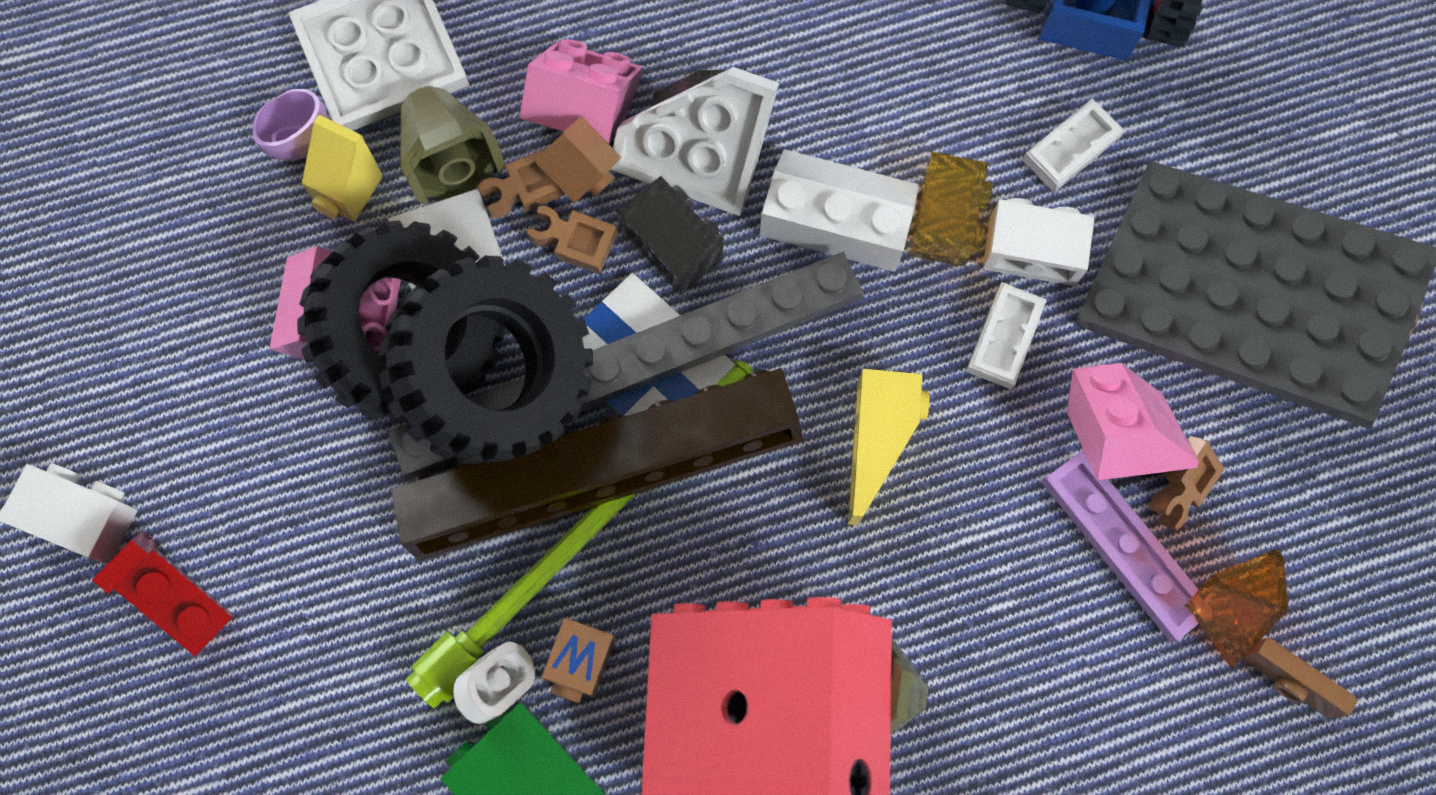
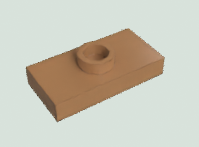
(1299, 680)

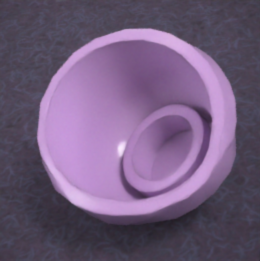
(286, 124)

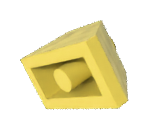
(339, 170)

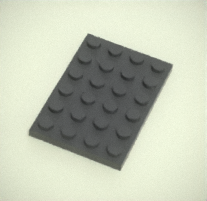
(1260, 292)

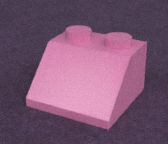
(1125, 424)

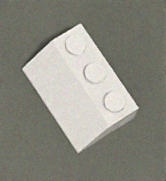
(838, 210)

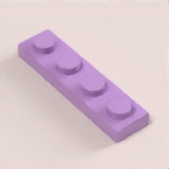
(1125, 545)

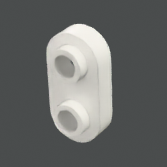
(494, 682)

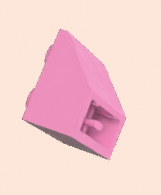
(576, 83)
(374, 310)

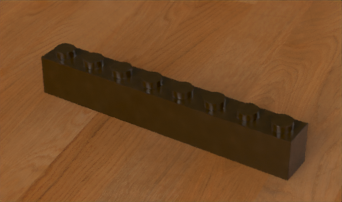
(598, 464)

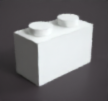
(1038, 241)
(68, 514)

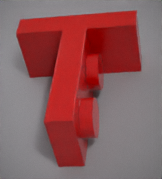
(164, 594)

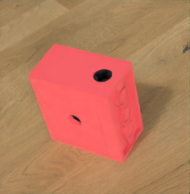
(768, 700)

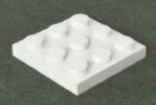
(375, 55)

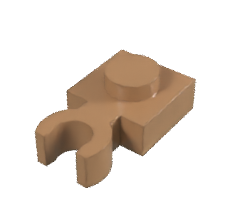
(525, 184)
(579, 241)
(1187, 486)

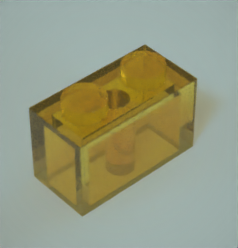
(950, 209)

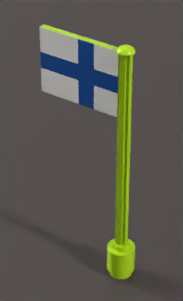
(621, 314)

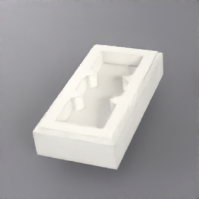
(1073, 145)
(1006, 335)

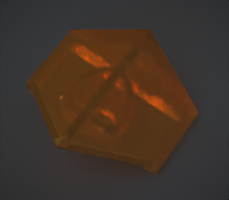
(1242, 604)

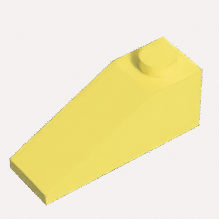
(885, 418)

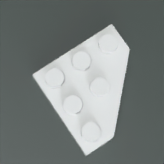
(702, 138)

